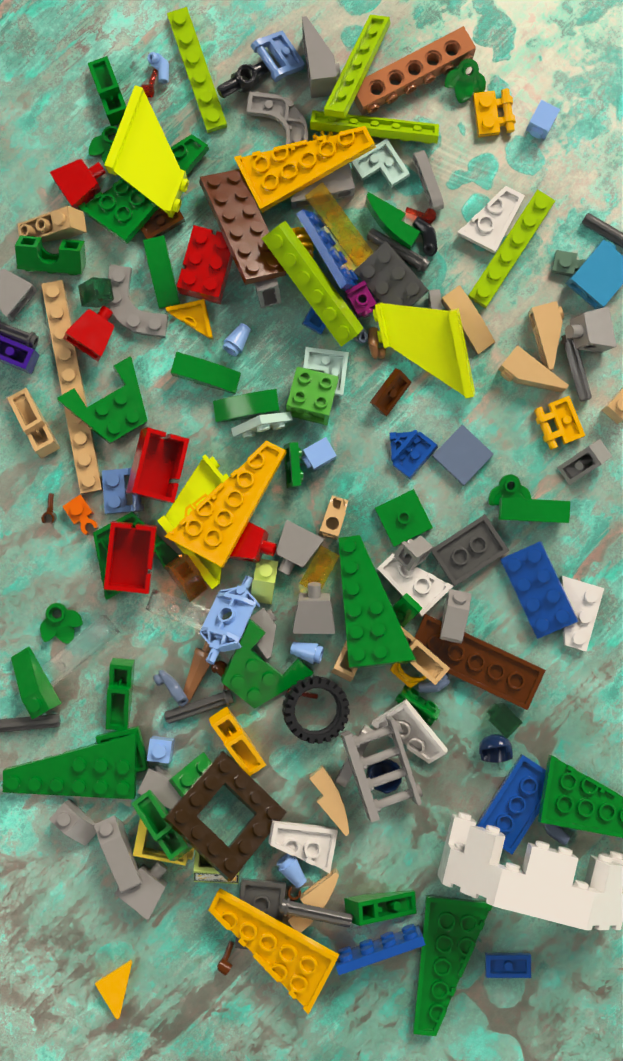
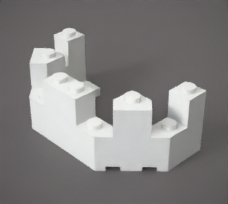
(542, 886)

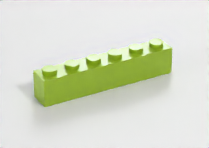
(313, 283)

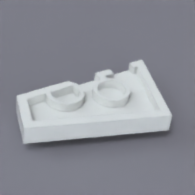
(419, 584)
(415, 732)

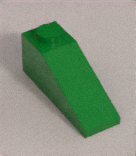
(33, 684)
(380, 906)

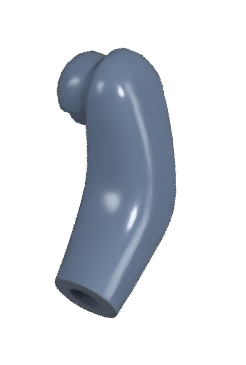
(173, 687)
(557, 833)

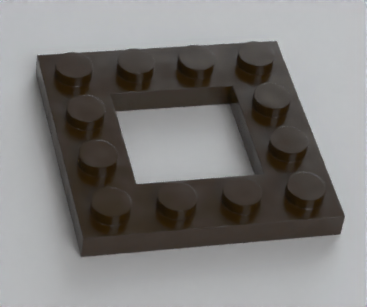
(184, 819)

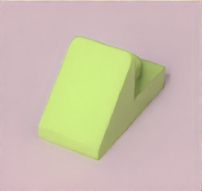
(264, 581)

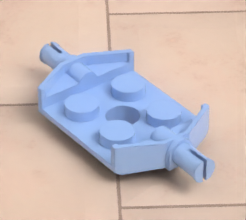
(226, 634)

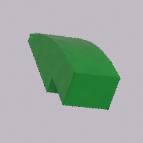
(108, 89)
(392, 221)
(161, 271)
(205, 373)
(246, 406)
(534, 510)
(119, 693)
(152, 814)

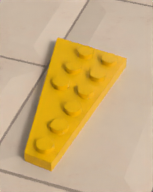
(294, 166)
(224, 514)
(281, 950)

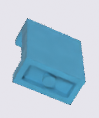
(599, 275)

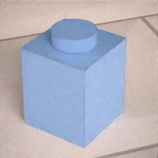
(542, 120)
(318, 454)
(160, 749)

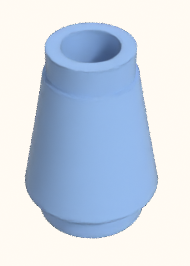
(236, 340)
(307, 651)
(290, 868)

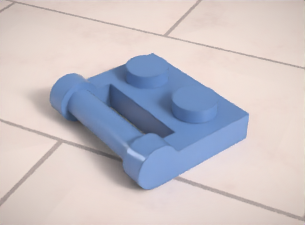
(283, 53)
(115, 492)

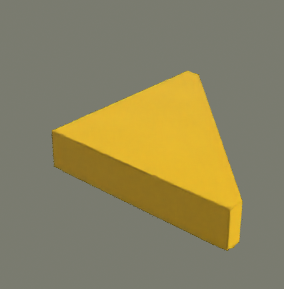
(194, 315)
(114, 987)

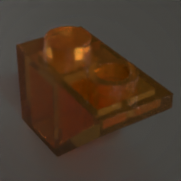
(186, 576)

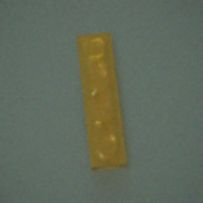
(338, 224)

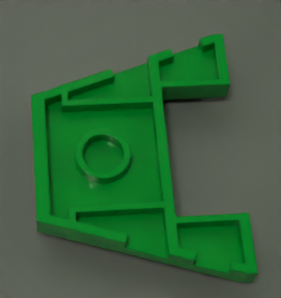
(115, 413)
(101, 538)
(255, 678)

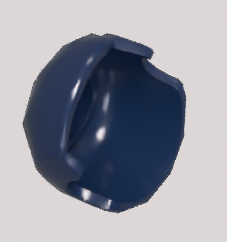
(495, 749)
(382, 768)

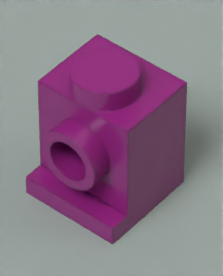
(353, 294)

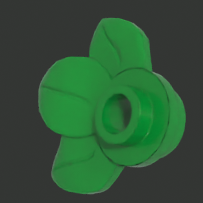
(464, 83)
(101, 144)
(502, 491)
(60, 627)

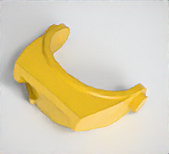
(405, 678)

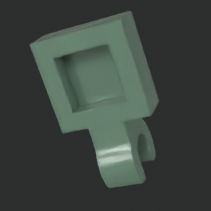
(566, 263)

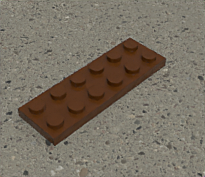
(241, 225)
(483, 664)

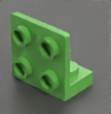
(312, 395)

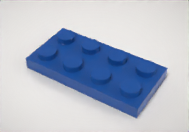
(326, 247)
(539, 589)
(516, 802)
(379, 949)

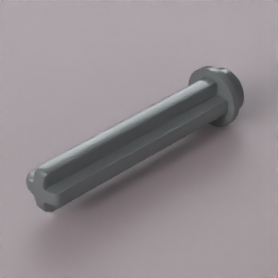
(603, 229)
(406, 254)
(18, 335)
(577, 369)
(199, 707)
(27, 723)
(315, 913)

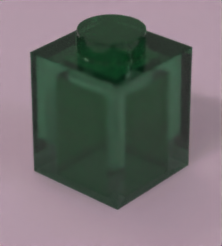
(96, 292)
(503, 719)

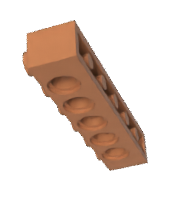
(456, 41)

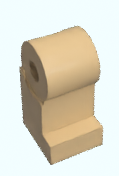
(333, 518)

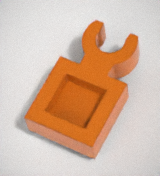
(79, 511)

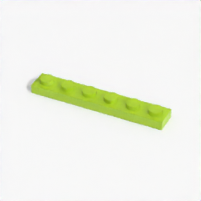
(357, 66)
(197, 70)
(377, 127)
(511, 248)

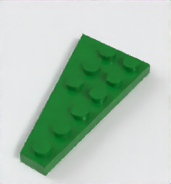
(124, 208)
(370, 620)
(88, 771)
(579, 801)
(450, 938)

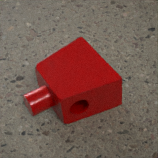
(78, 181)
(91, 332)
(253, 544)

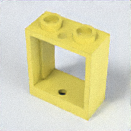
(141, 851)

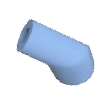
(161, 64)

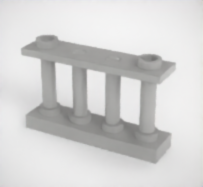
(359, 764)

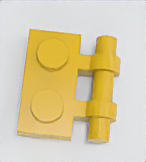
(487, 115)
(565, 419)

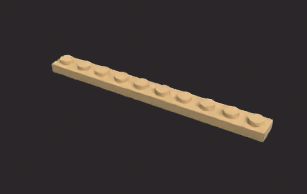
(69, 378)

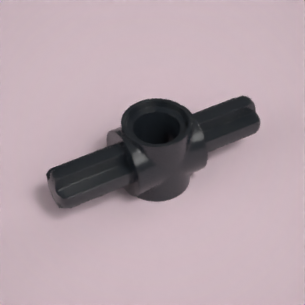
(236, 83)

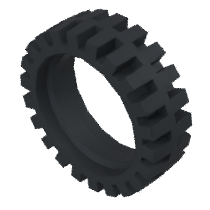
(334, 727)

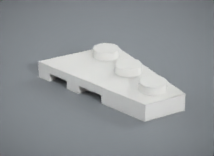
(492, 222)
(585, 602)
(308, 842)

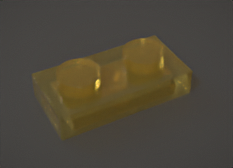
(320, 567)

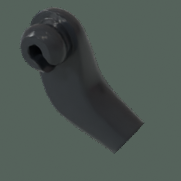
(428, 234)

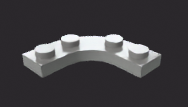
(281, 110)
(126, 313)

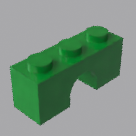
(33, 257)

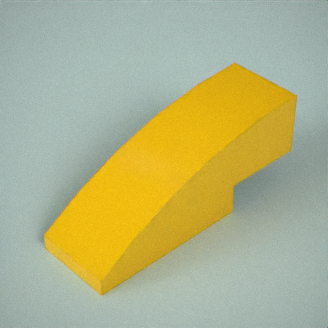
(237, 741)

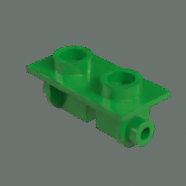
(426, 709)

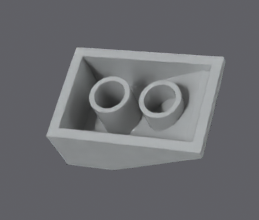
(319, 62)

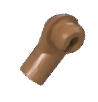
(373, 344)

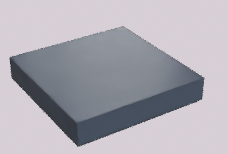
(462, 455)

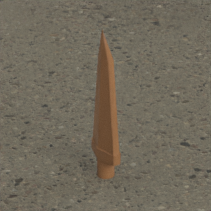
(197, 671)

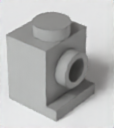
(413, 552)

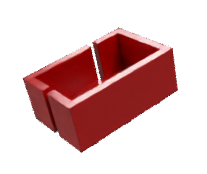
(205, 266)
(156, 463)
(130, 557)

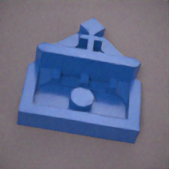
(410, 451)

